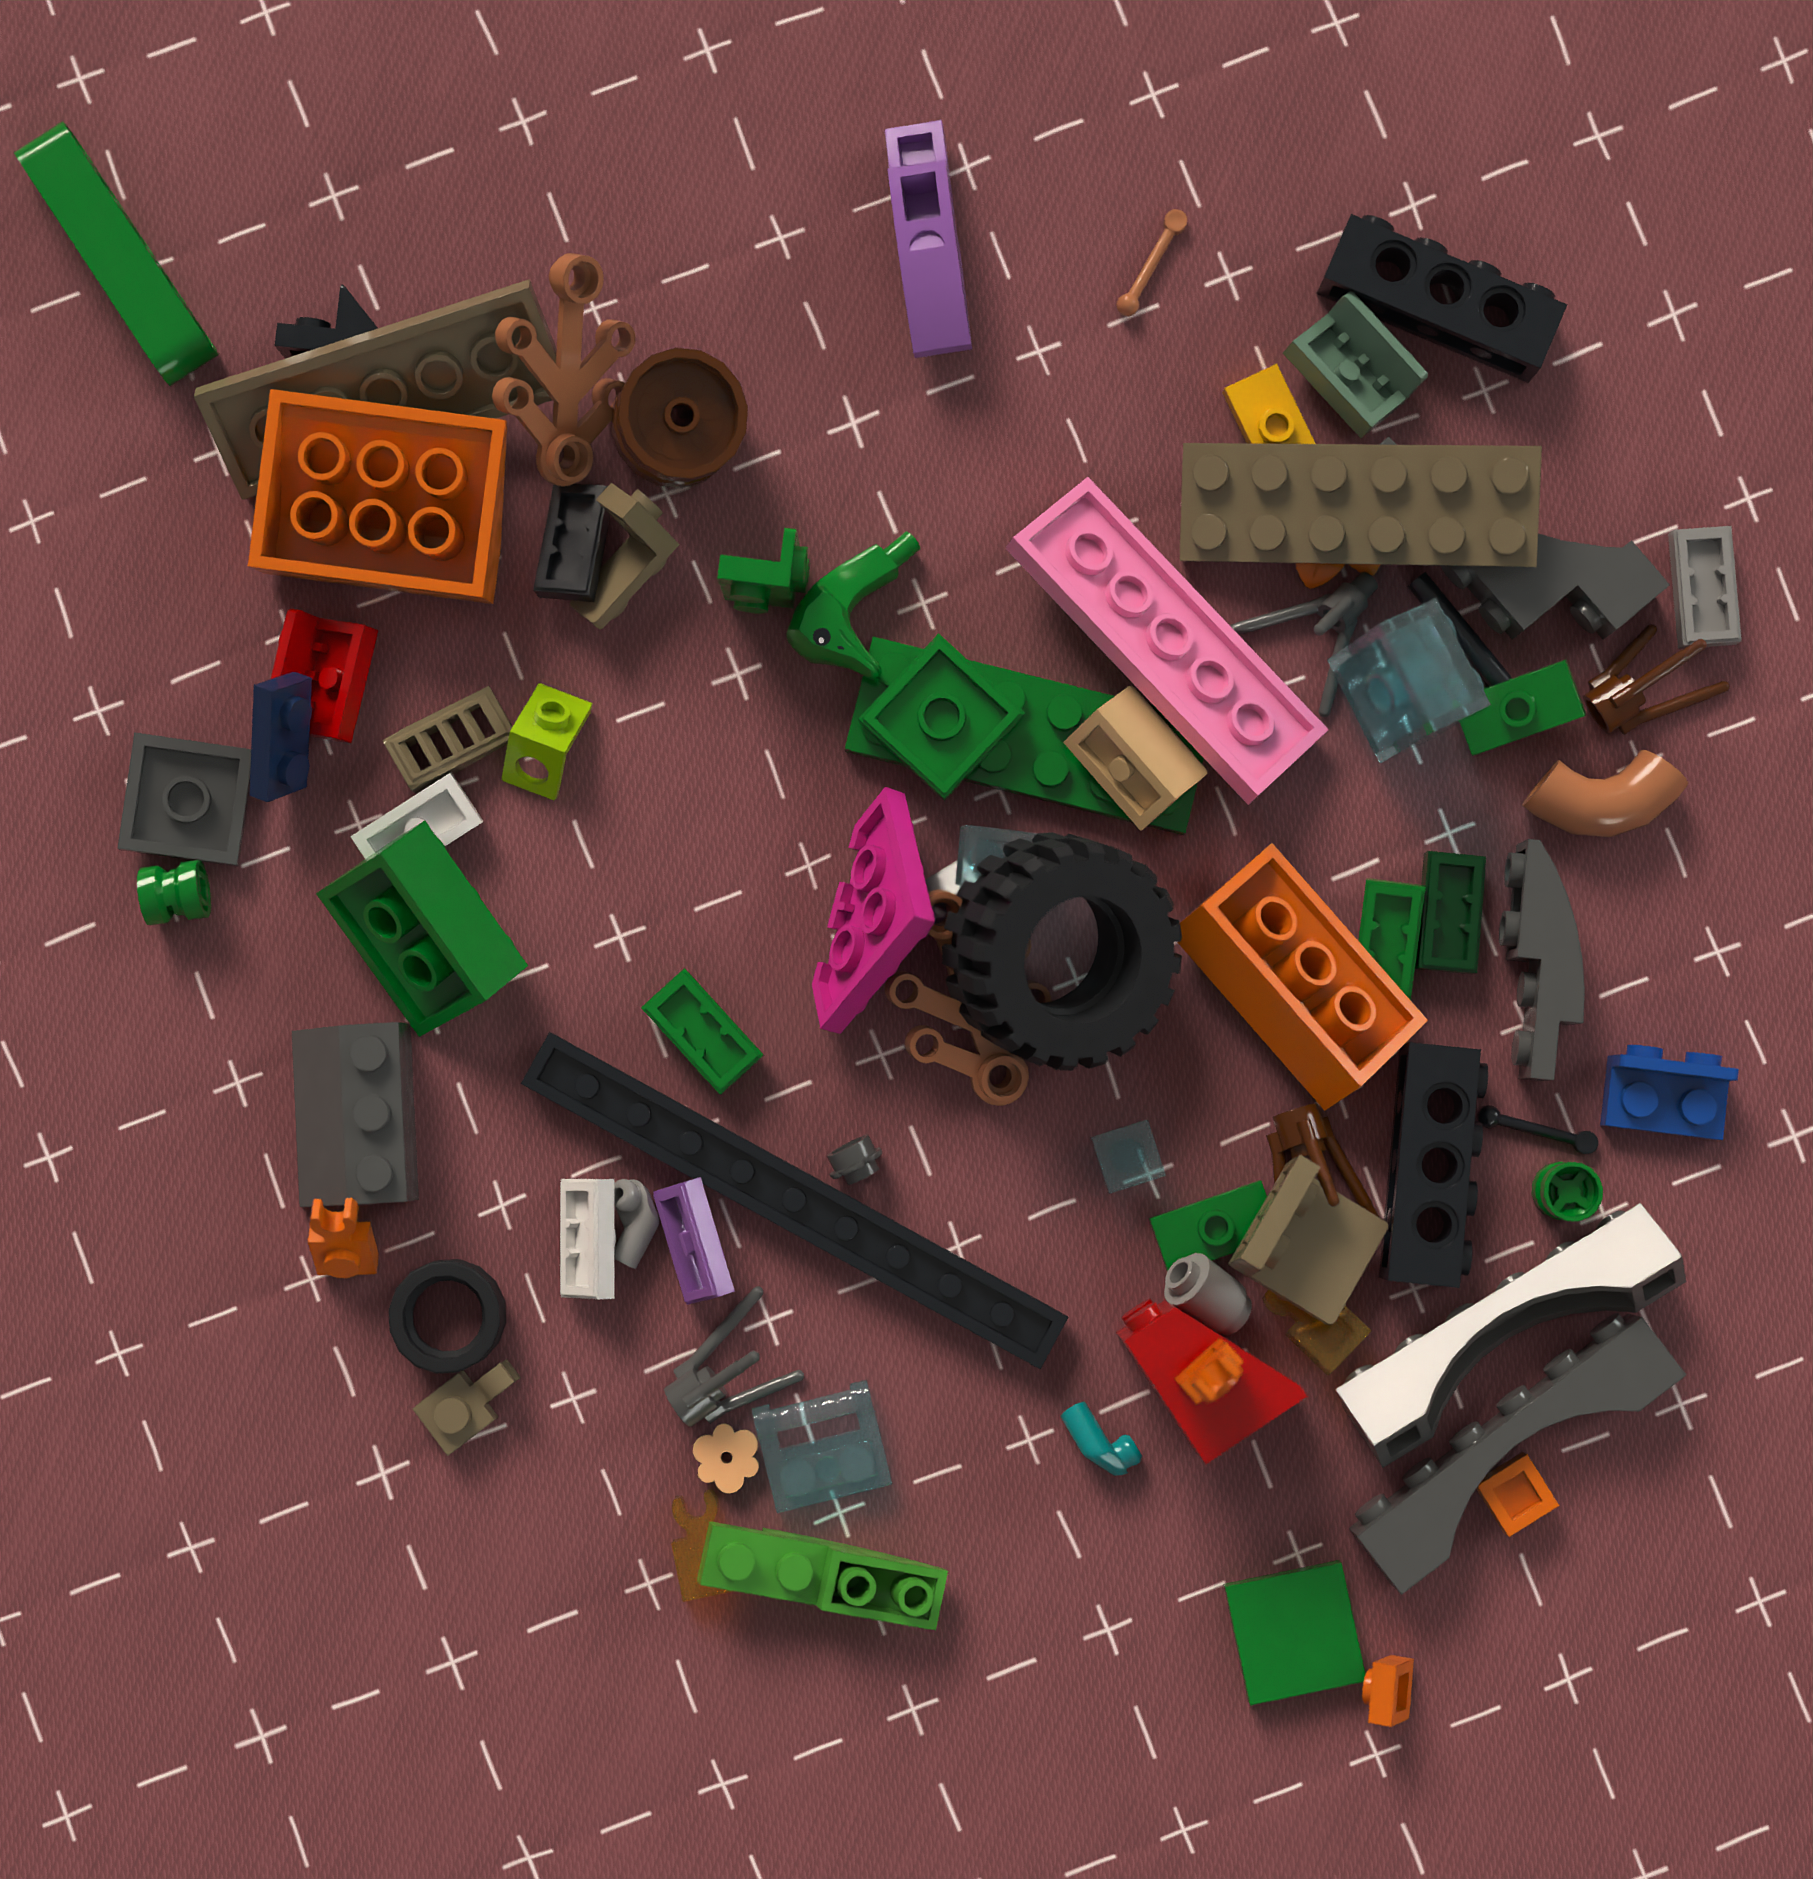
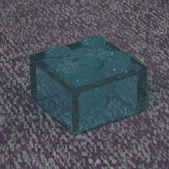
(1408, 680)

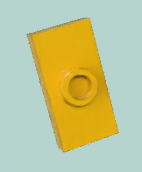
(1267, 409)

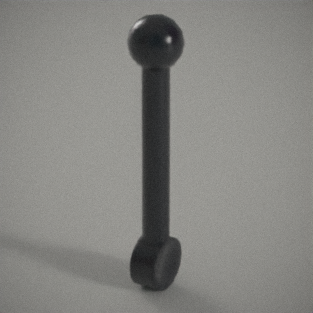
(1583, 1141)

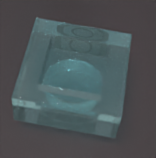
(1127, 1156)

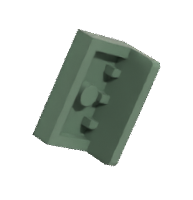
(1356, 364)

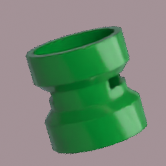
(176, 892)
(1577, 1196)

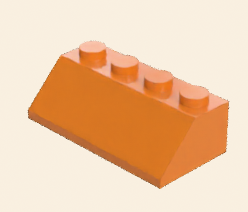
(1299, 977)

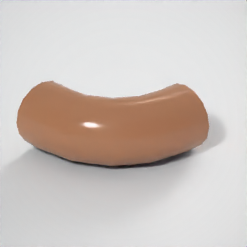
(1607, 804)

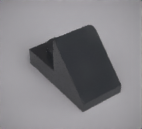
(314, 333)

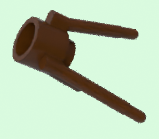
(1617, 701)
(1308, 1135)

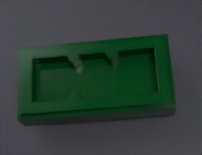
(1451, 912)

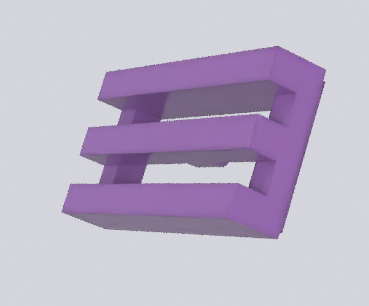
(693, 1241)

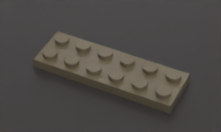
(423, 362)
(1361, 504)

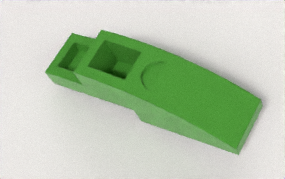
(822, 1574)

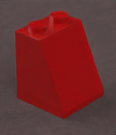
(1167, 1342)

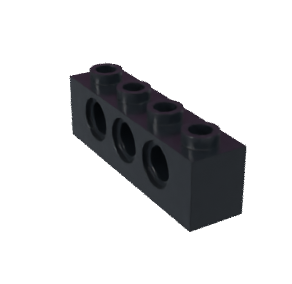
(1456, 326)
(1409, 1192)

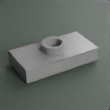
(1704, 586)

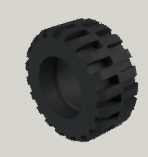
(1128, 970)

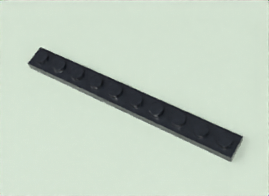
(795, 1200)

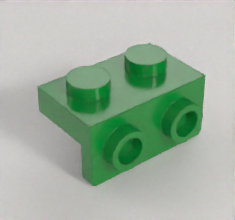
(765, 583)

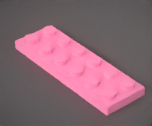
(1167, 639)

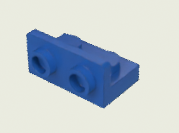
(1666, 1094)

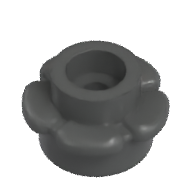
(855, 1160)

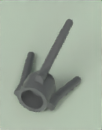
(698, 1392)

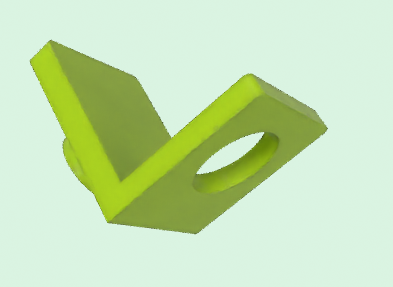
(546, 734)

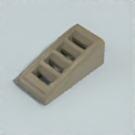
(420, 732)

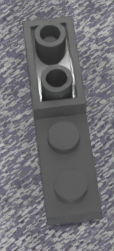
(1546, 936)

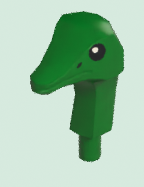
(821, 620)

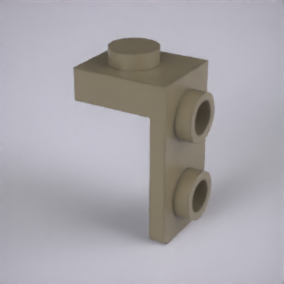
(634, 561)

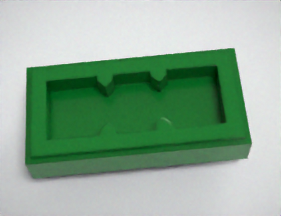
(1524, 707)
(1392, 927)
(702, 1031)
(1209, 1225)

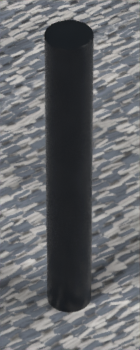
(1474, 648)

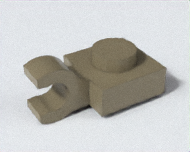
(462, 1407)

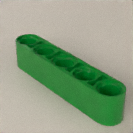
(116, 253)

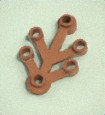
(568, 378)
(947, 1008)

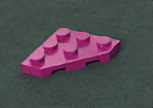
(875, 915)

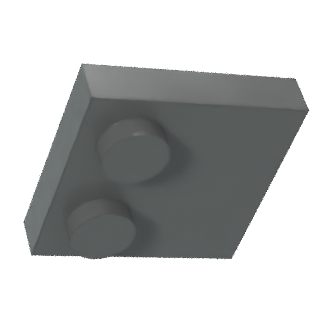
(185, 799)

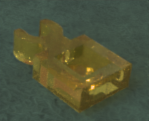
(1320, 1342)
(689, 1549)

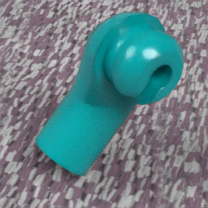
(1095, 1445)

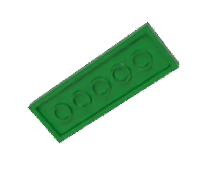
(1033, 754)

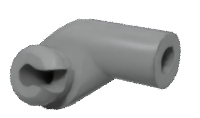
(638, 1219)

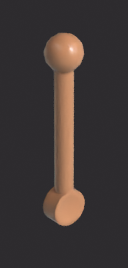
(1174, 224)

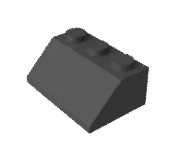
(355, 1114)

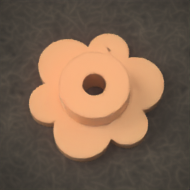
(727, 1475)

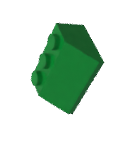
(422, 929)

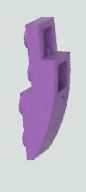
(927, 239)

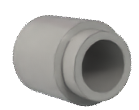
(1207, 1294)

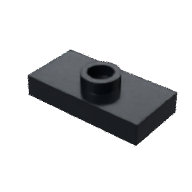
(572, 544)

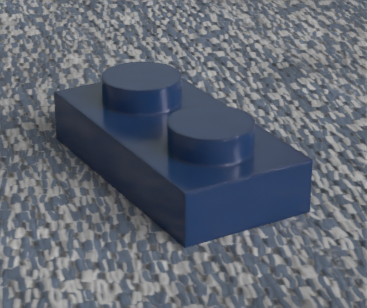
(280, 736)

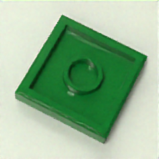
(941, 717)
(1294, 1632)

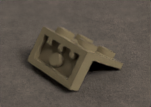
(1306, 1246)

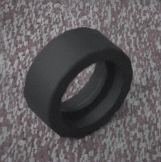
(402, 1321)

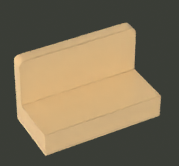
(1135, 756)

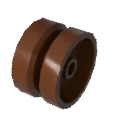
(699, 390)

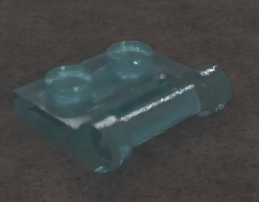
(828, 1465)

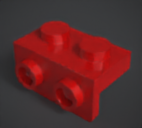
(338, 662)

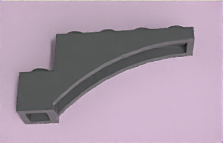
(1599, 581)

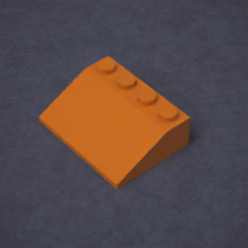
(380, 496)

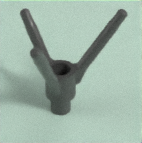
(1337, 612)

